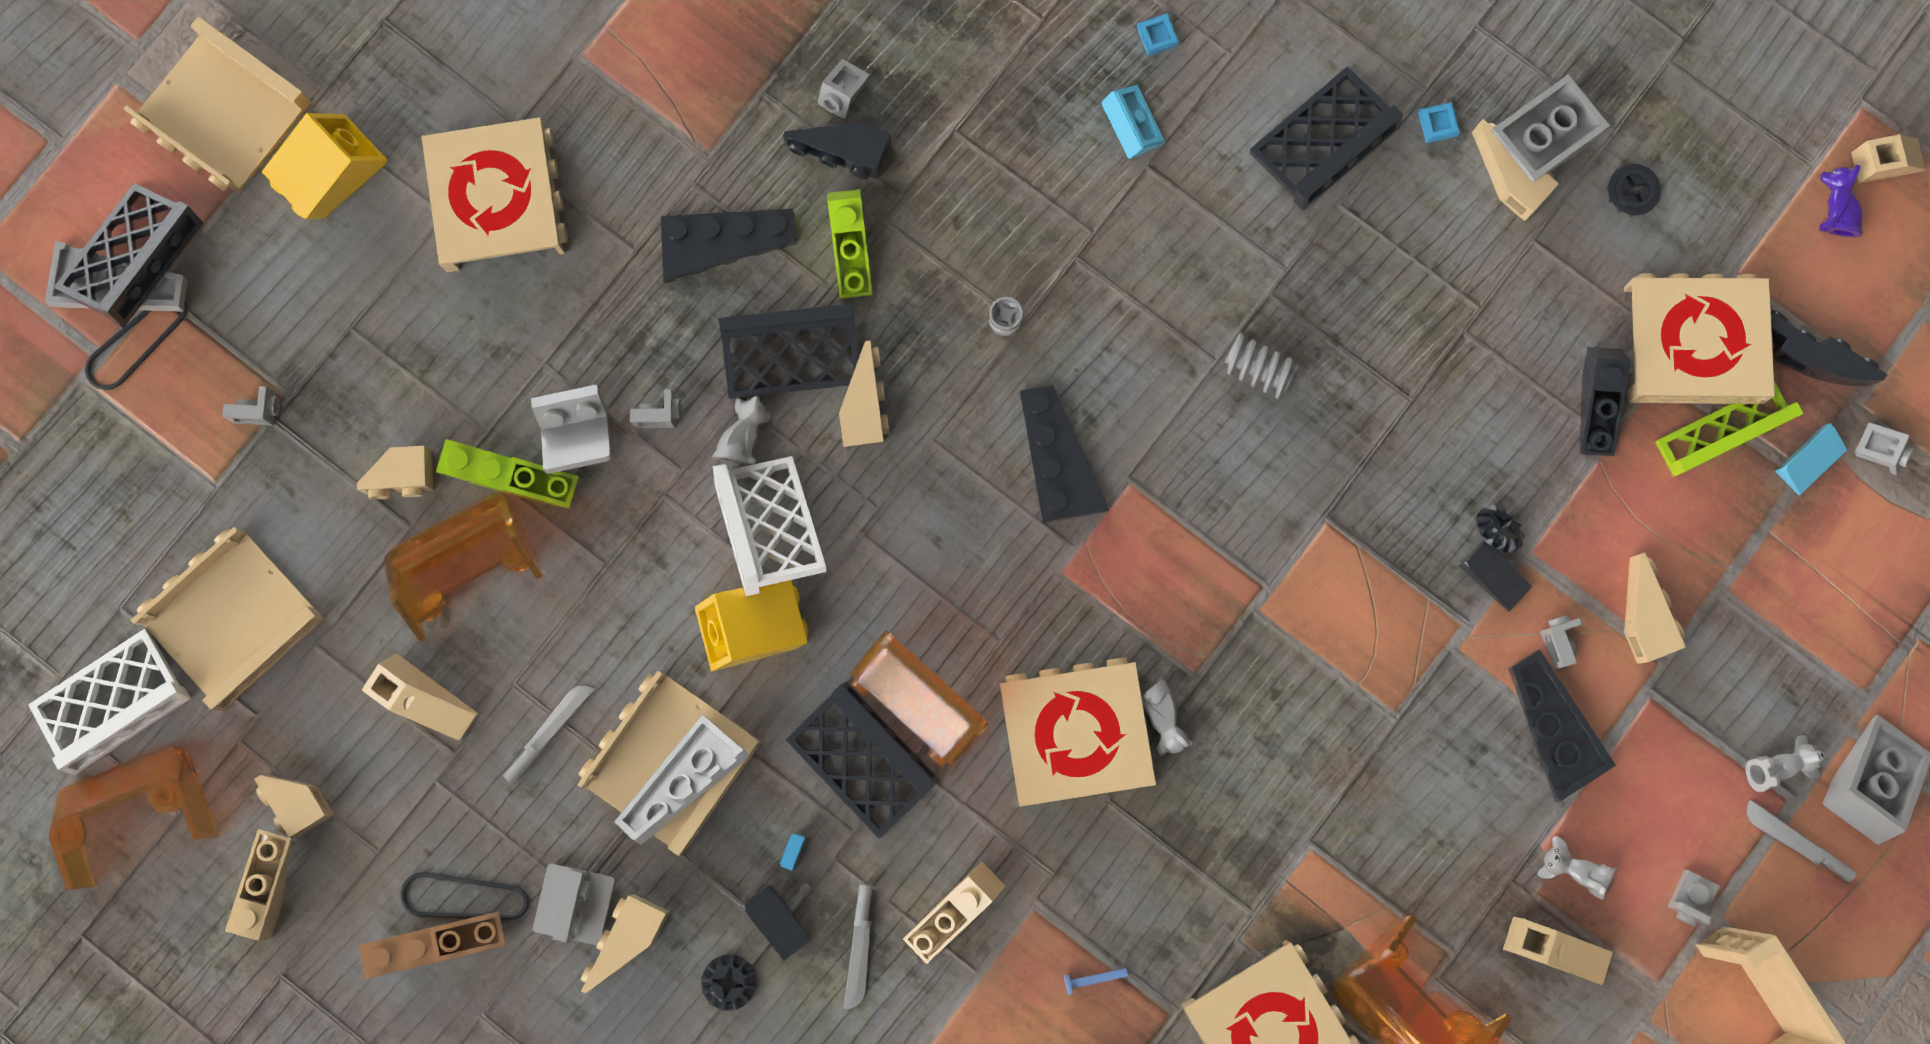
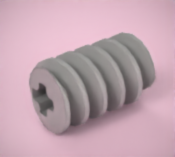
(1260, 366)

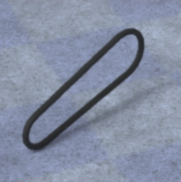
(141, 359)
(461, 880)

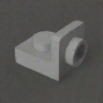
(842, 88)
(252, 413)
(653, 416)
(1885, 447)
(1559, 645)
(1693, 898)

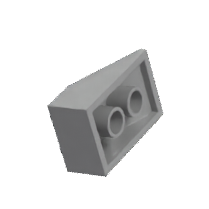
(1551, 129)
(1879, 782)

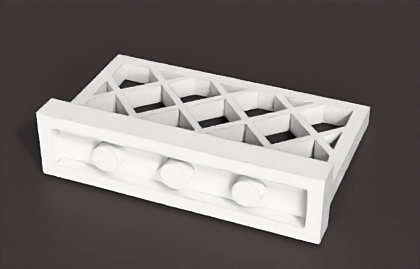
(741, 535)
(118, 728)

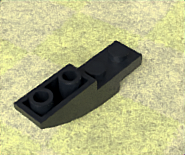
(1825, 361)

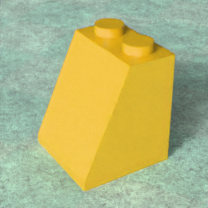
(322, 164)
(752, 626)

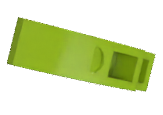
(506, 474)

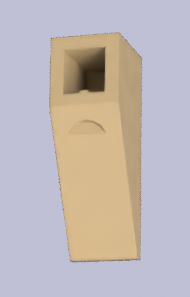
(1508, 178)
(860, 410)
(1648, 619)
(417, 697)
(261, 887)
(954, 912)
(633, 932)
(1557, 950)

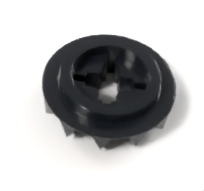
(1637, 176)
(1489, 522)
(742, 973)

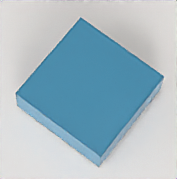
(1157, 34)
(1439, 122)
(793, 851)

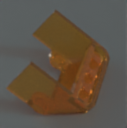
(453, 555)
(919, 699)
(163, 775)
(1396, 1008)

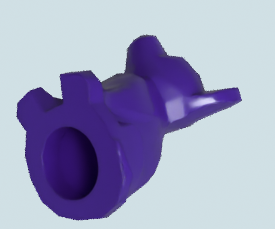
(1843, 208)

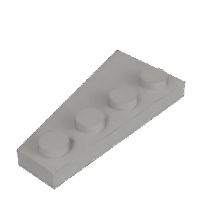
(166, 296)
(685, 775)

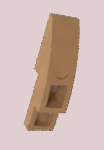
(431, 945)

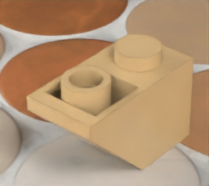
(1888, 158)
(398, 471)
(296, 804)

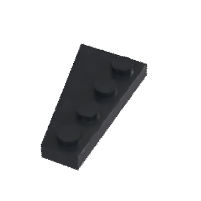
(712, 239)
(1059, 465)
(1560, 732)

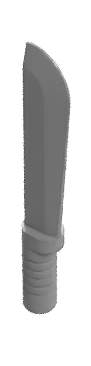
(559, 717)
(1781, 831)
(859, 952)

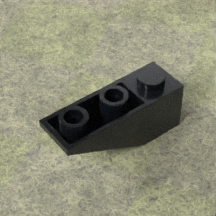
(846, 145)
(1602, 399)

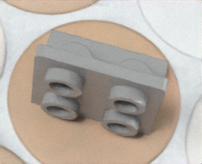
(573, 428)

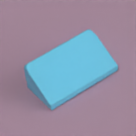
(1132, 121)
(1812, 458)

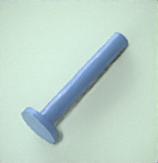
(1093, 979)

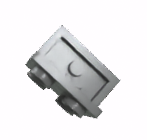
(573, 904)

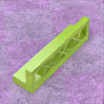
(1721, 445)

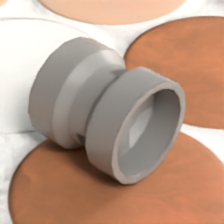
(1005, 310)

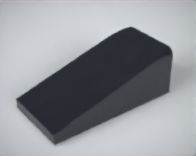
(1495, 575)
(776, 922)

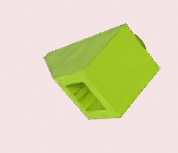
(849, 243)

